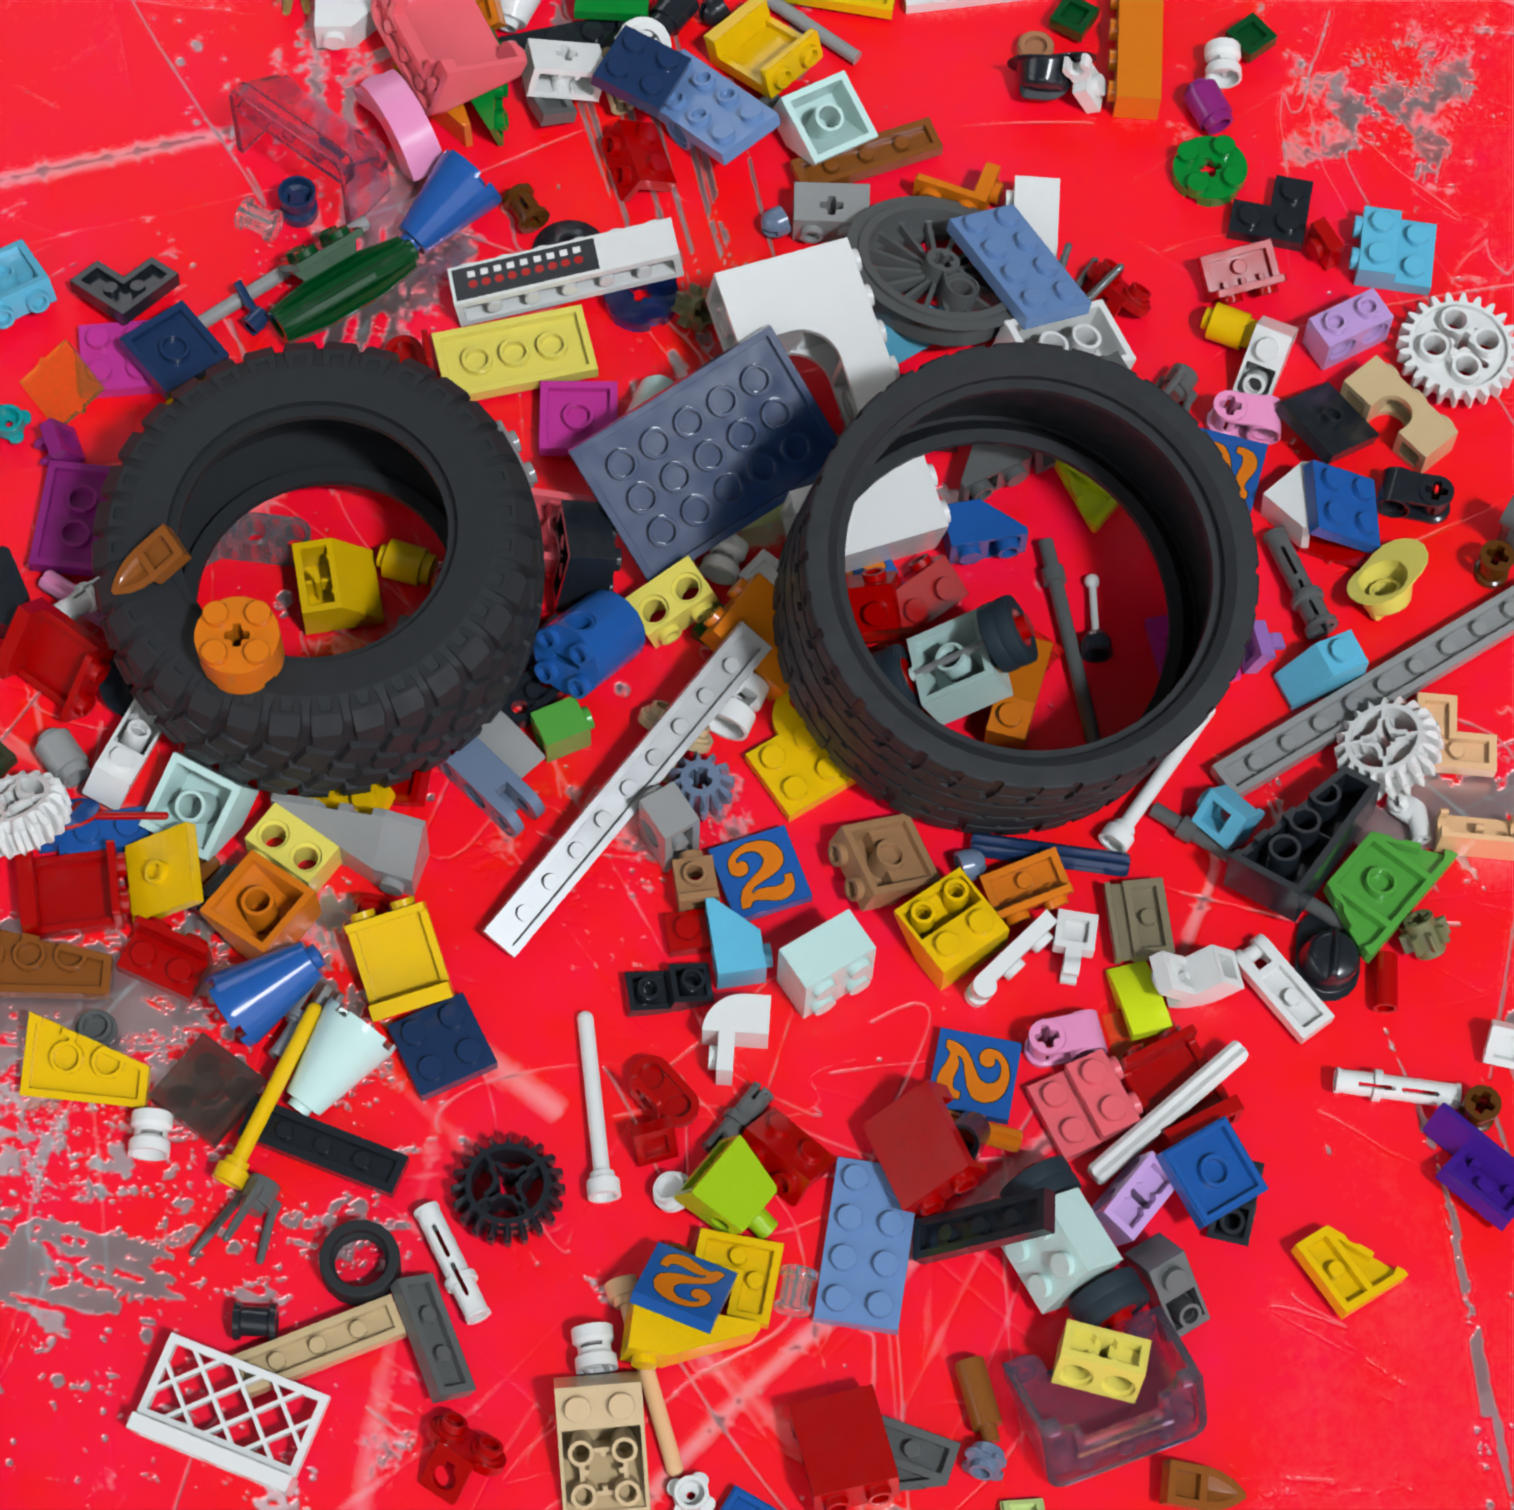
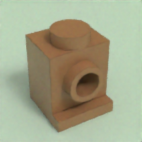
(691, 893)

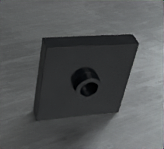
(1327, 423)

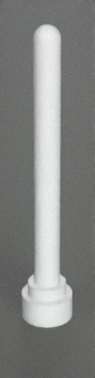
(1119, 833)
(603, 1184)

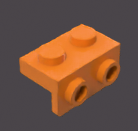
(1027, 885)

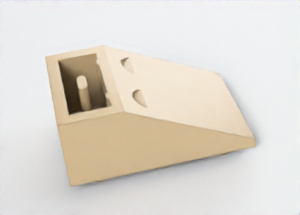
(602, 1442)

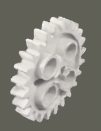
(1457, 350)

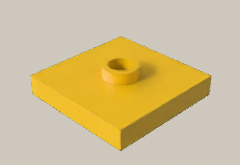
(164, 872)

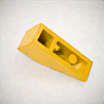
(659, 1341)

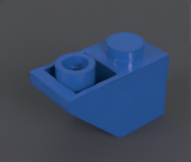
(981, 533)

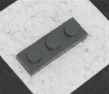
(432, 1337)

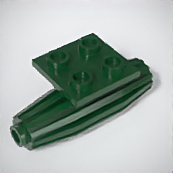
(338, 280)

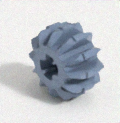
(706, 773)

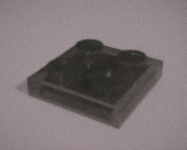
(208, 1090)

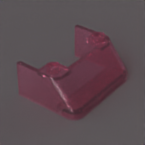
(316, 134)

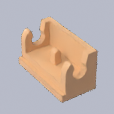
(1474, 836)

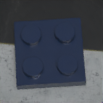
(640, 71)
(173, 348)
(442, 1046)

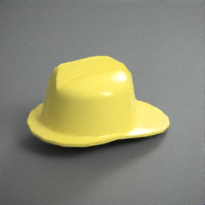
(1388, 577)

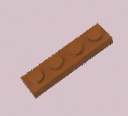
(887, 152)

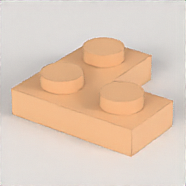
(1463, 751)

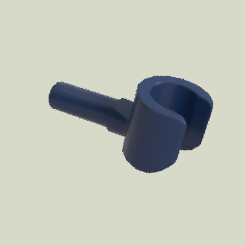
(257, 316)

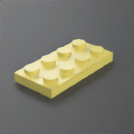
(517, 353)

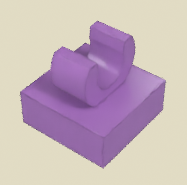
(1261, 648)

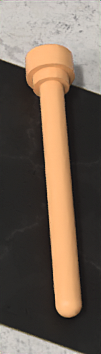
(619, 1292)

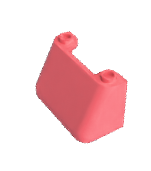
(445, 50)

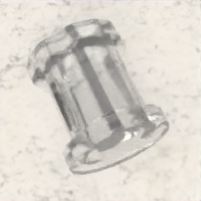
(259, 219)
(795, 1290)

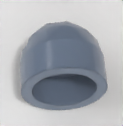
(775, 223)
(971, 862)

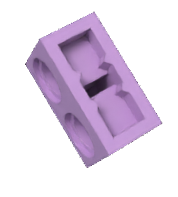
(1347, 329)
(1133, 1198)

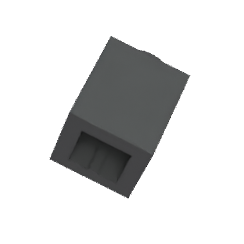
(993, 468)
(1169, 1282)

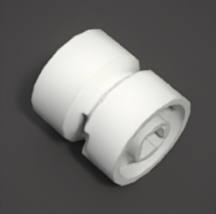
(738, 714)

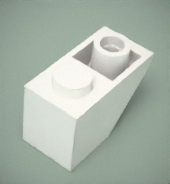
(1265, 357)

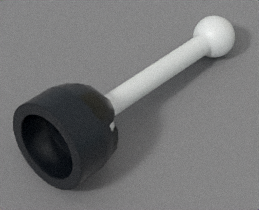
(1095, 644)

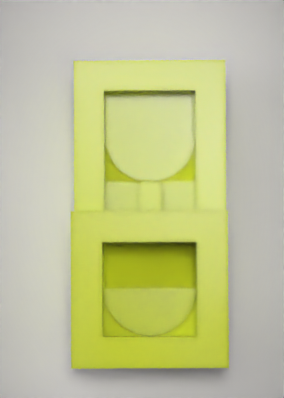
(1138, 1000)

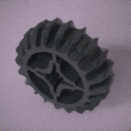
(533, 1167)

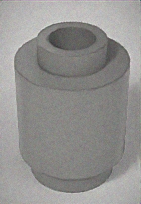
(63, 756)

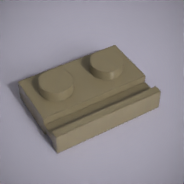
(1138, 919)

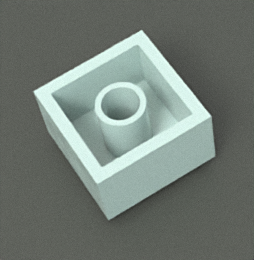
(826, 964)

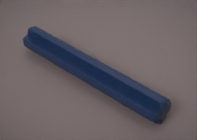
(1071, 856)

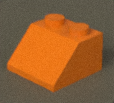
(261, 907)

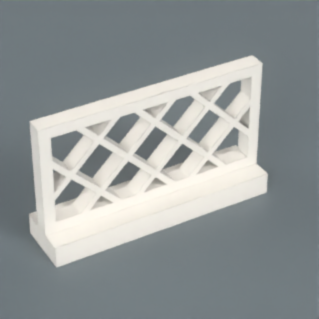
(215, 1450)

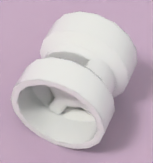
(1222, 56)
(723, 561)
(150, 1134)
(594, 1348)

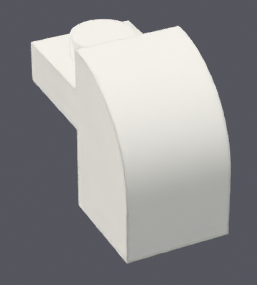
(1197, 978)
(733, 1023)

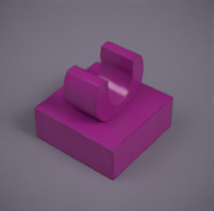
(60, 442)

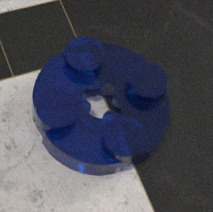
(643, 314)

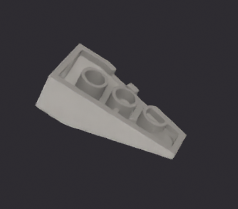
(380, 847)

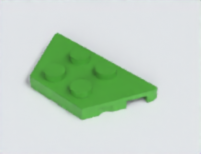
(1382, 887)

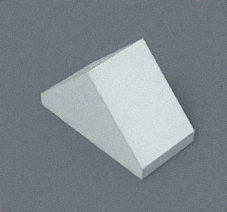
(1286, 506)

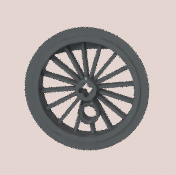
(891, 239)

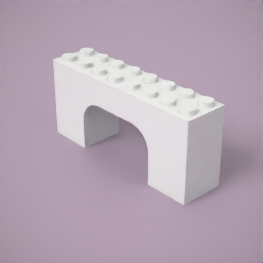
(827, 316)

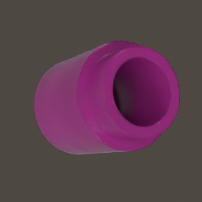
(1208, 105)

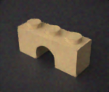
(1379, 391)

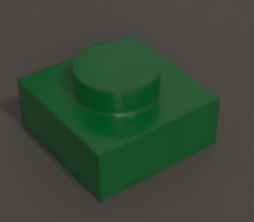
(1074, 18)
(1253, 37)

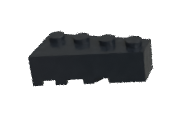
(1300, 851)

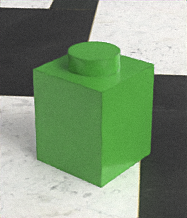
(562, 728)

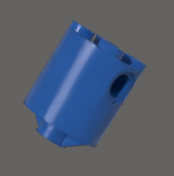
(588, 643)

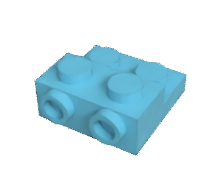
(1392, 251)
(22, 284)

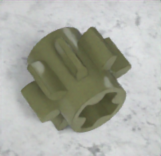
(692, 308)
(1424, 934)

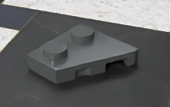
(920, 1456)

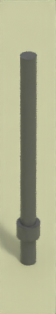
(1054, 579)
(1189, 831)

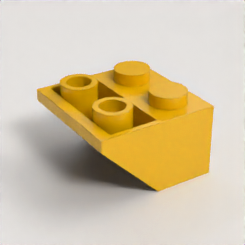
(336, 585)
(951, 928)

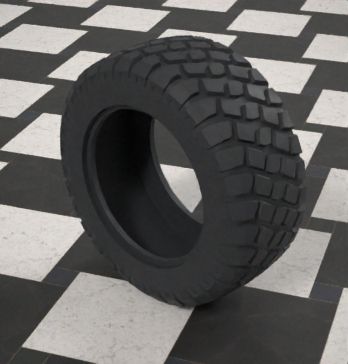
(300, 425)

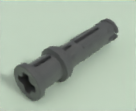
(1305, 597)

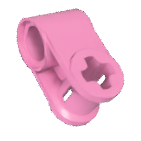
(1247, 416)
(1070, 1037)

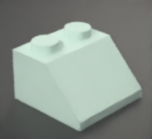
(824, 119)
(203, 798)

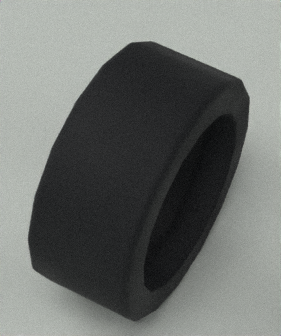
(346, 1234)

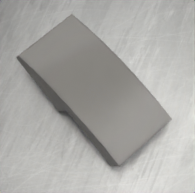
(511, 744)

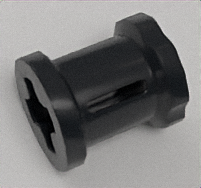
(255, 1321)

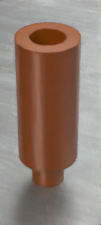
(979, 1397)

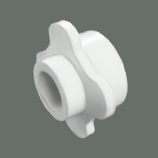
(693, 1483)

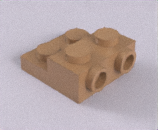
(882, 861)

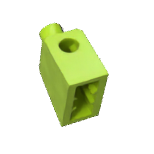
(731, 1190)

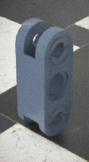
(492, 786)

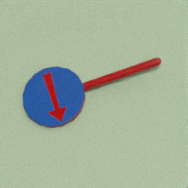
(87, 810)

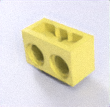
(666, 594)
(300, 844)
(1101, 1361)

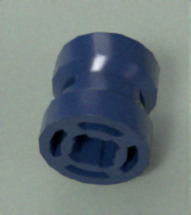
(298, 201)

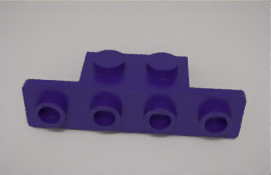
(1479, 1167)

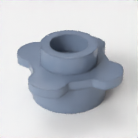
(984, 1461)

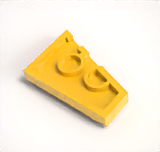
(77, 1068)

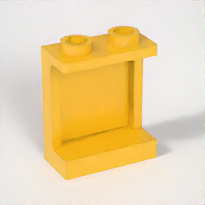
(761, 49)
(399, 958)

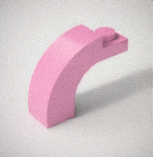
(403, 122)

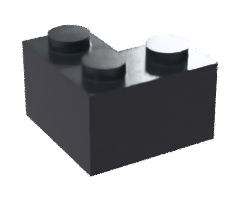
(584, 553)

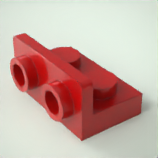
(166, 958)

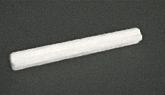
(1167, 1112)

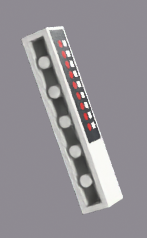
(565, 272)

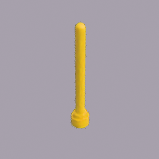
(233, 1169)

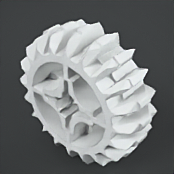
(1385, 731)
(31, 811)

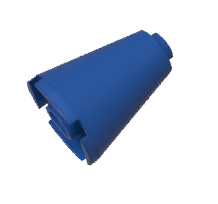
(447, 202)
(265, 988)

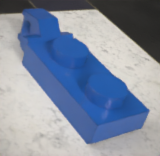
(94, 835)

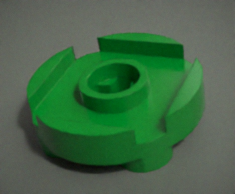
(1215, 152)

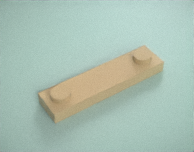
(326, 1343)

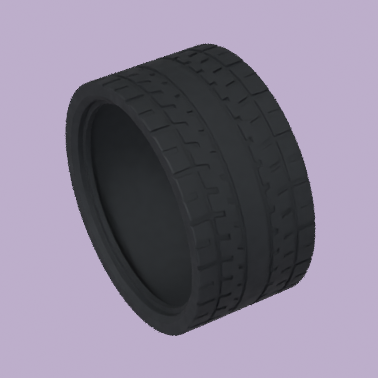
(1128, 443)

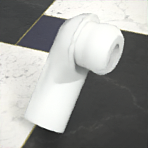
(1413, 813)

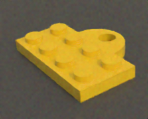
(794, 766)

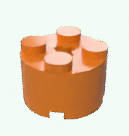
(235, 623)

